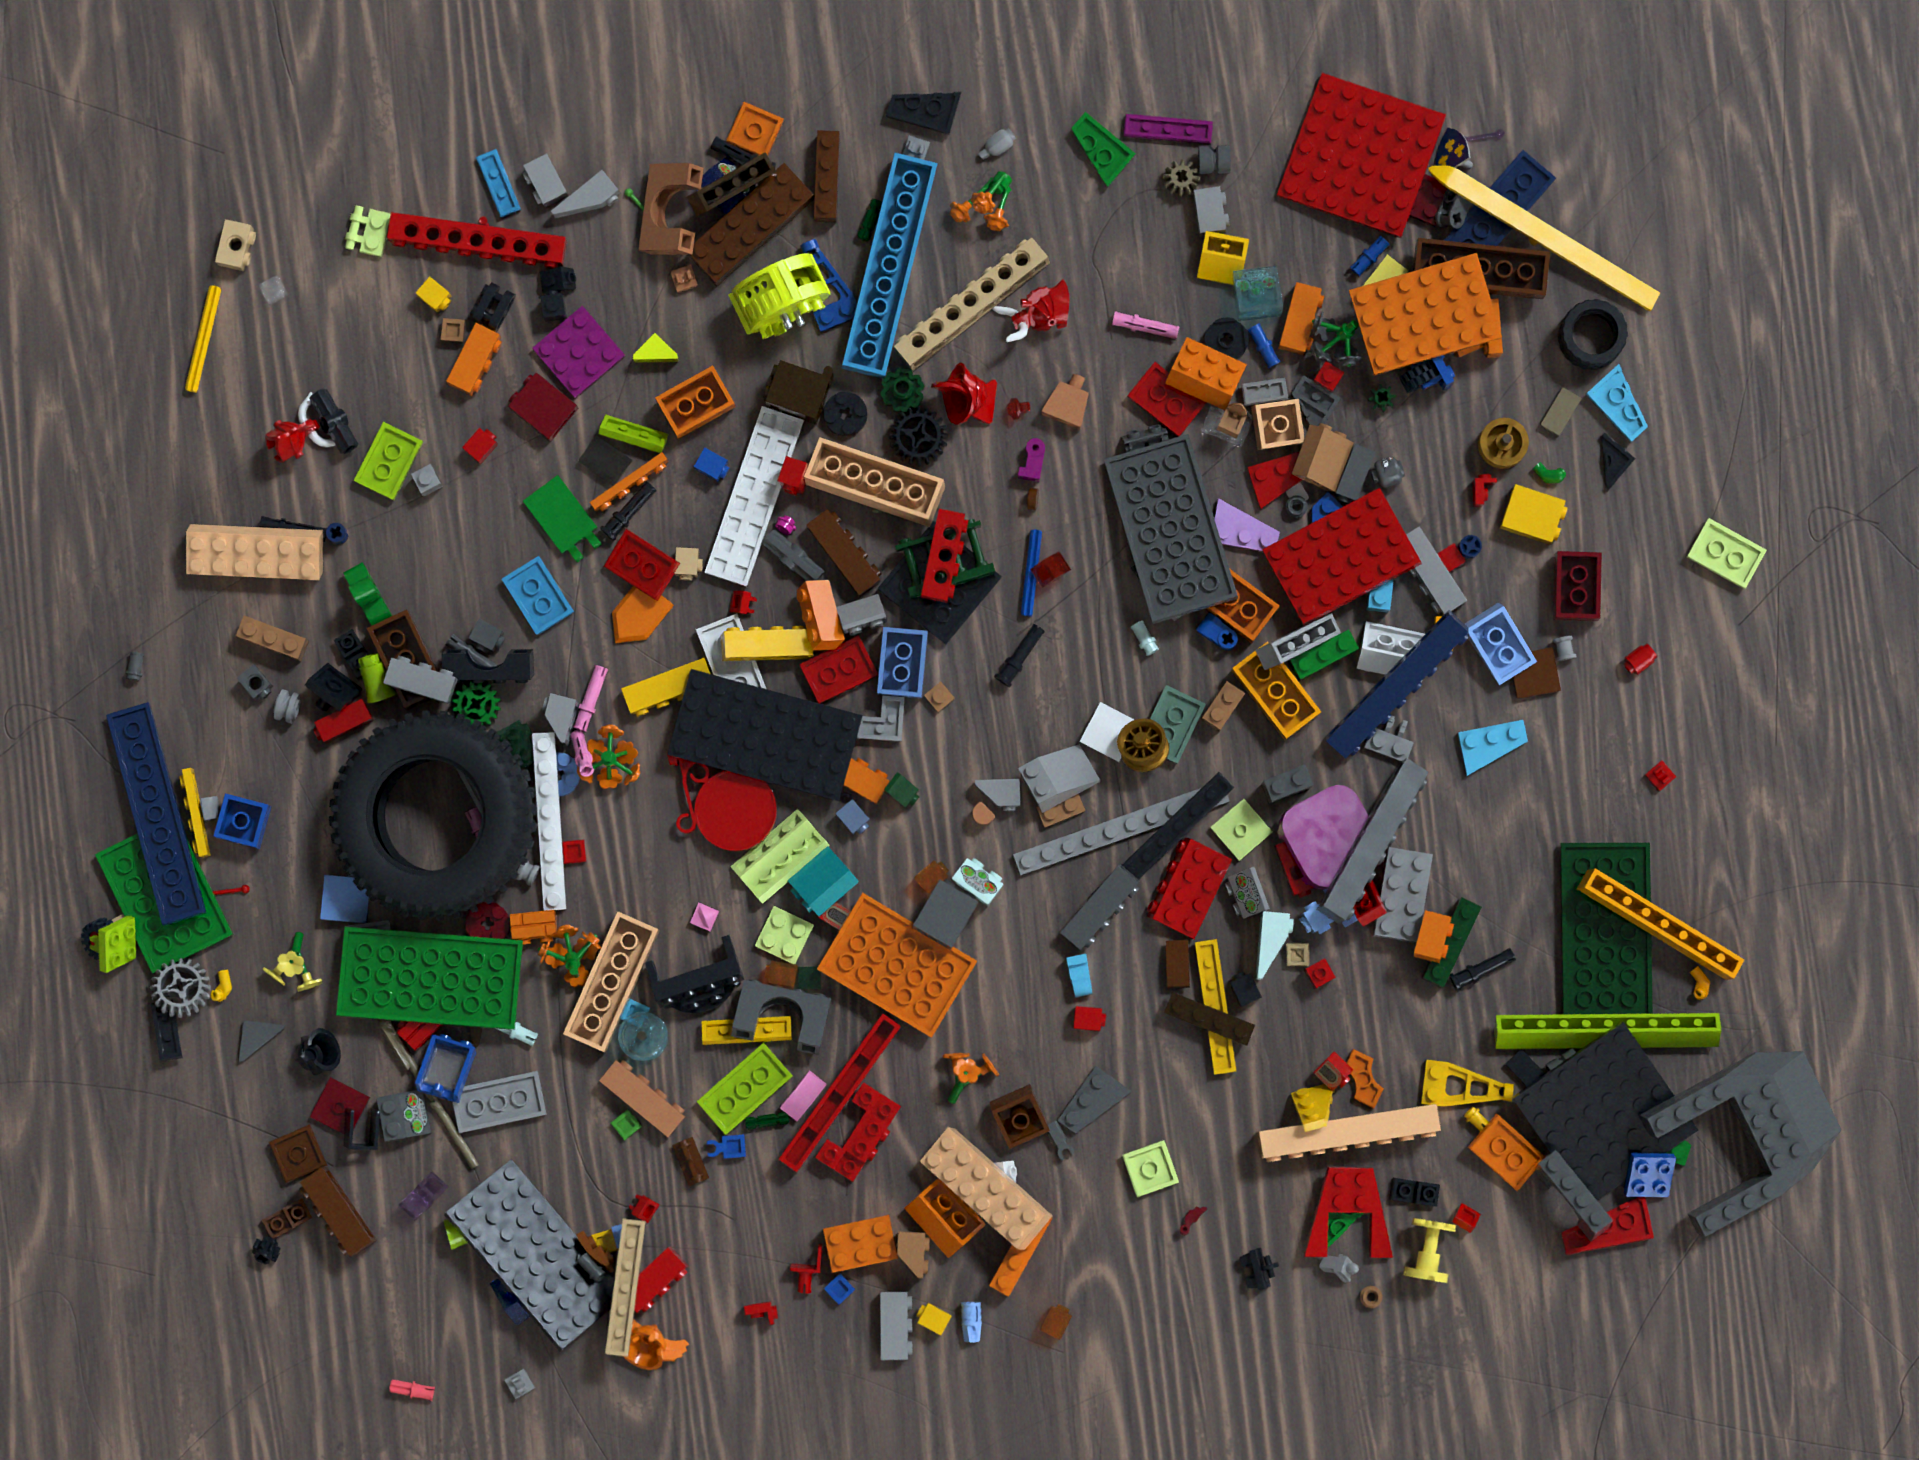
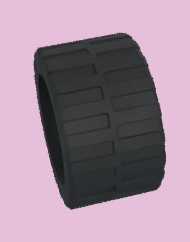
(1607, 312)

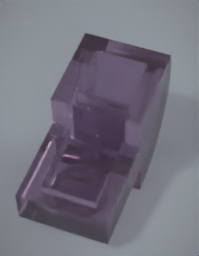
(423, 1196)

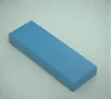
(498, 183)

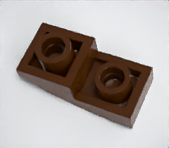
(1177, 964)
(286, 1219)

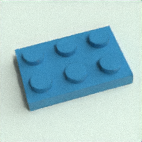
(537, 595)

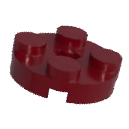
(497, 915)

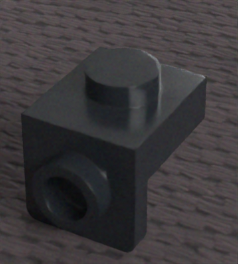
(558, 279)

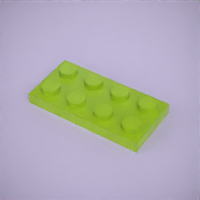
(744, 1088)

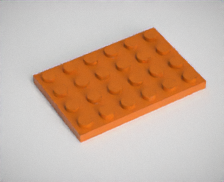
(1425, 314)
(896, 965)

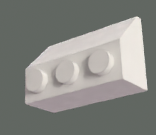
(1384, 647)

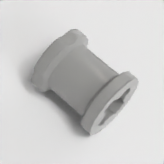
(1564, 648)

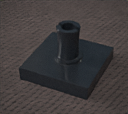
(332, 688)

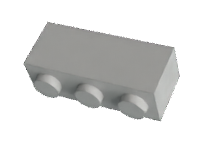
(420, 679)
(895, 1325)

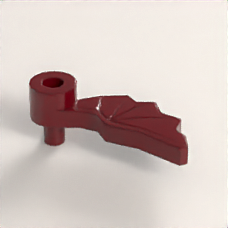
(1190, 1218)

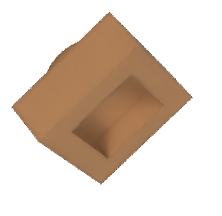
(453, 330)
(939, 697)

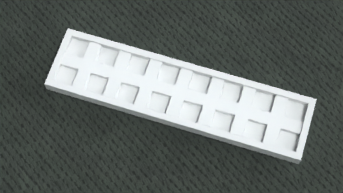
(753, 497)

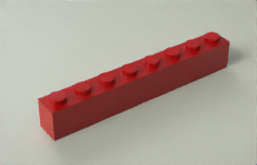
(839, 1093)

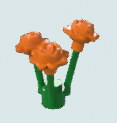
(983, 203)

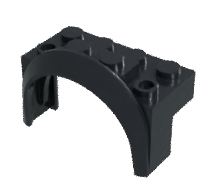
(707, 978)

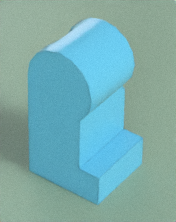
(1079, 975)

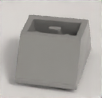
(861, 614)

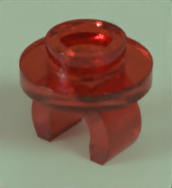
(1015, 408)

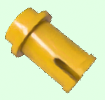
(1476, 1118)

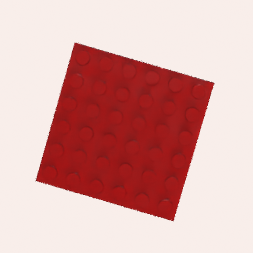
(1361, 155)

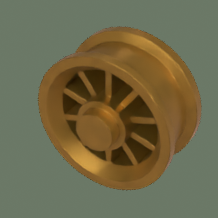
(1143, 745)

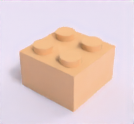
(1278, 424)

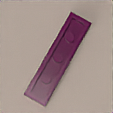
(1168, 129)

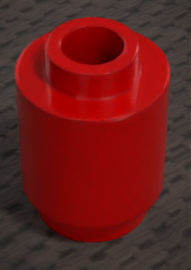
(1639, 659)

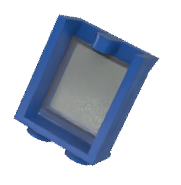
(445, 1068)

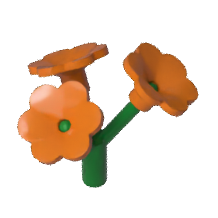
(967, 1072)

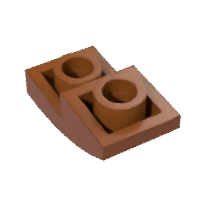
(596, 1252)

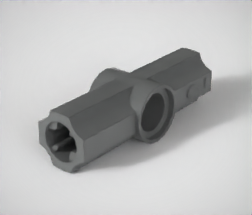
(792, 556)

